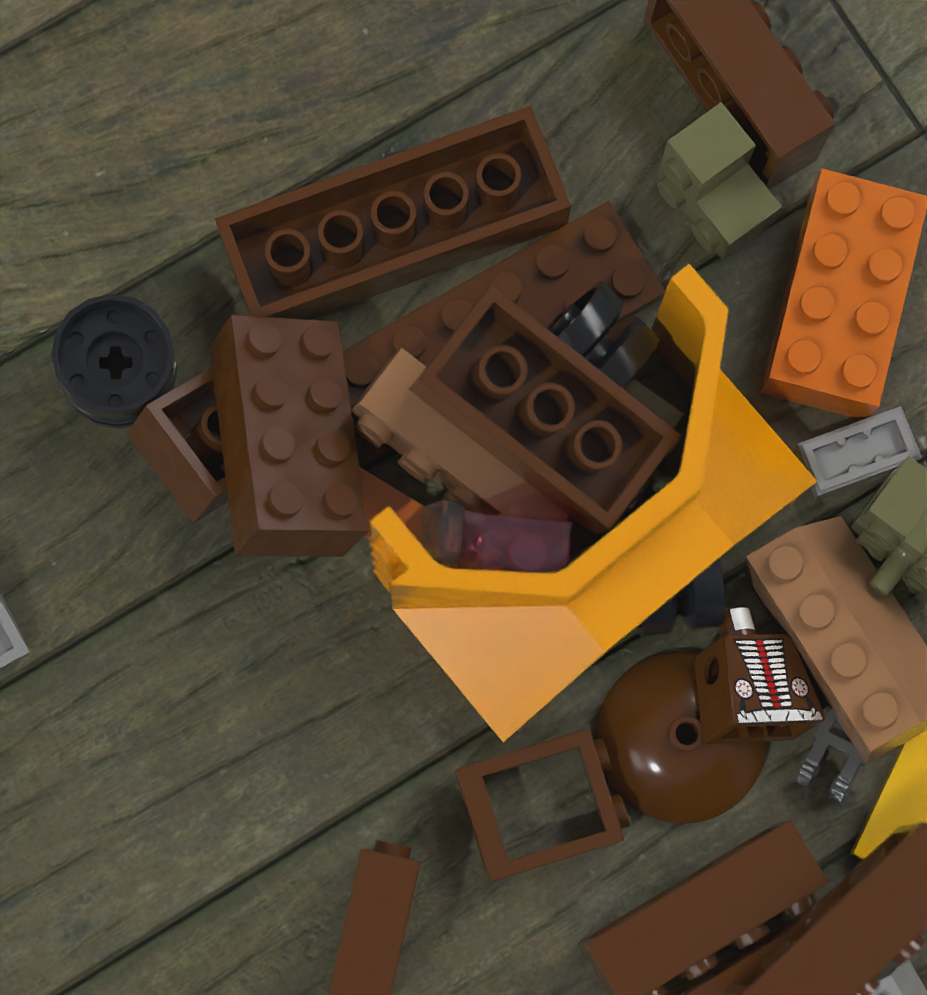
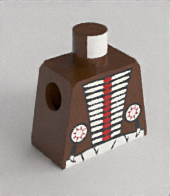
(753, 686)

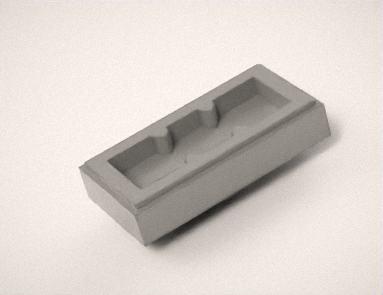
(858, 451)

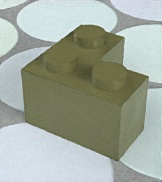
(713, 183)

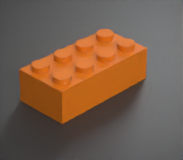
(844, 295)

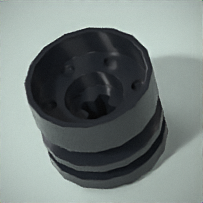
(106, 330)

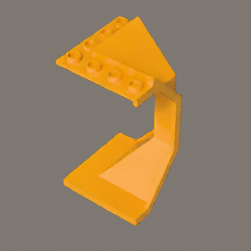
(527, 635)

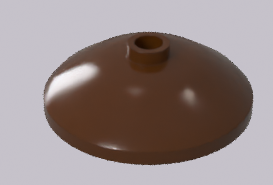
(649, 762)

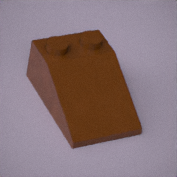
(184, 445)

